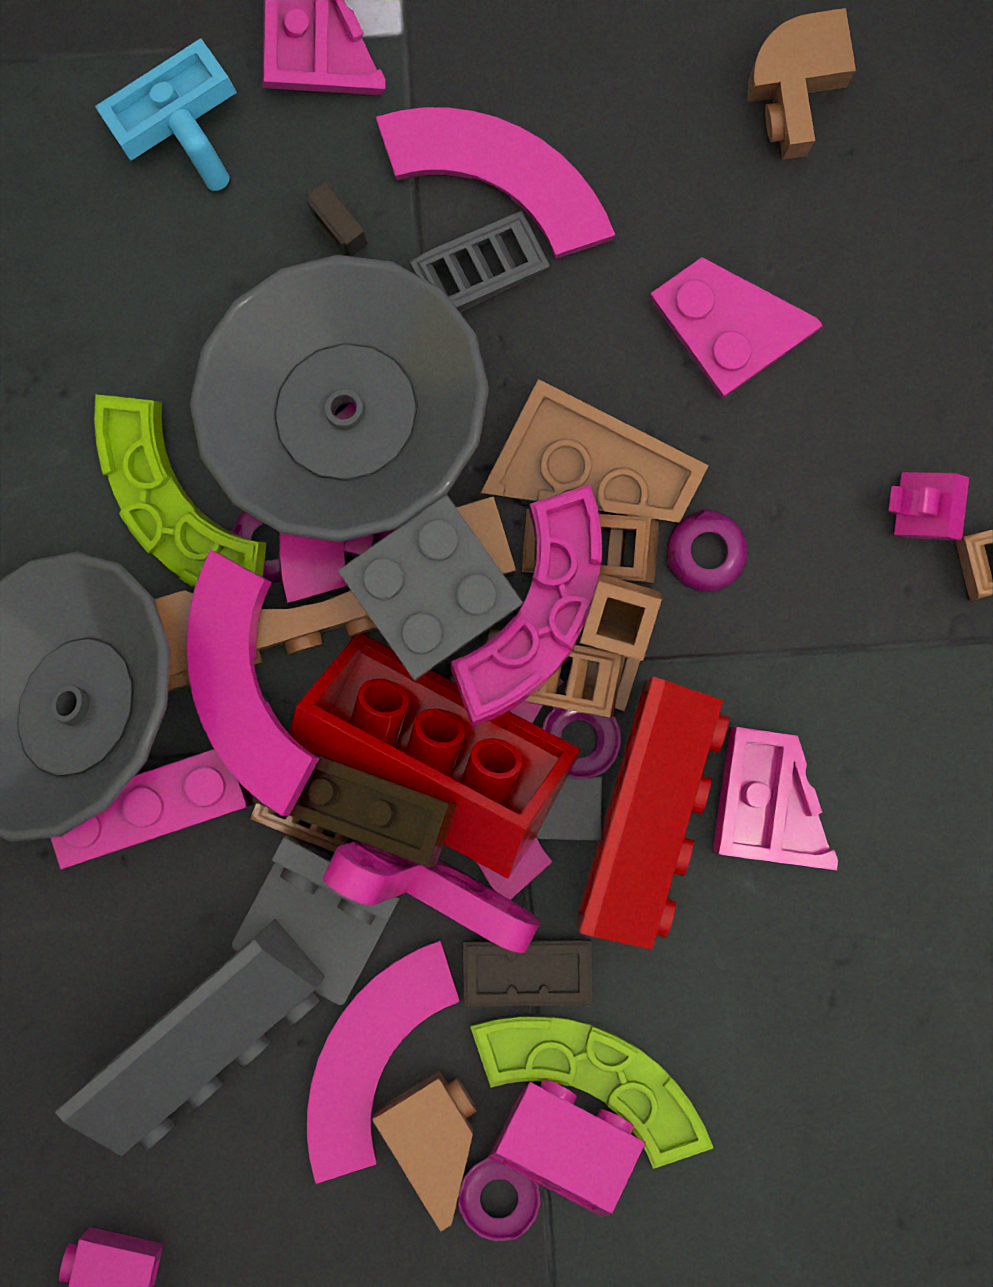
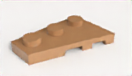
(572, 445)

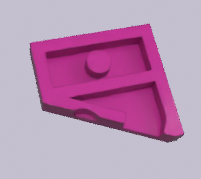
(730, 323)

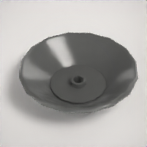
(329, 339)
(76, 690)

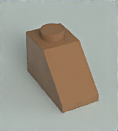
(431, 1140)

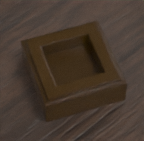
(336, 220)

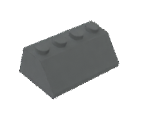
(194, 1042)

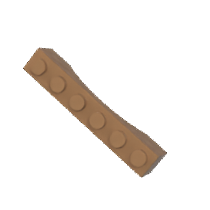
(302, 626)

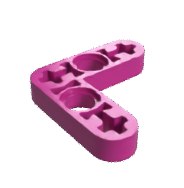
(376, 876)

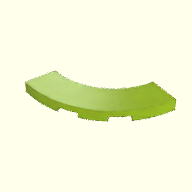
(151, 497)
(599, 1064)

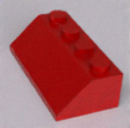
(421, 737)
(650, 813)

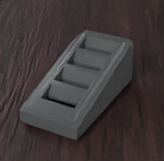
(470, 245)

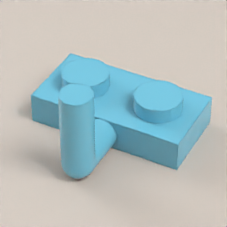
(167, 104)

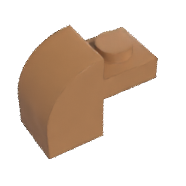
(799, 59)
(619, 623)

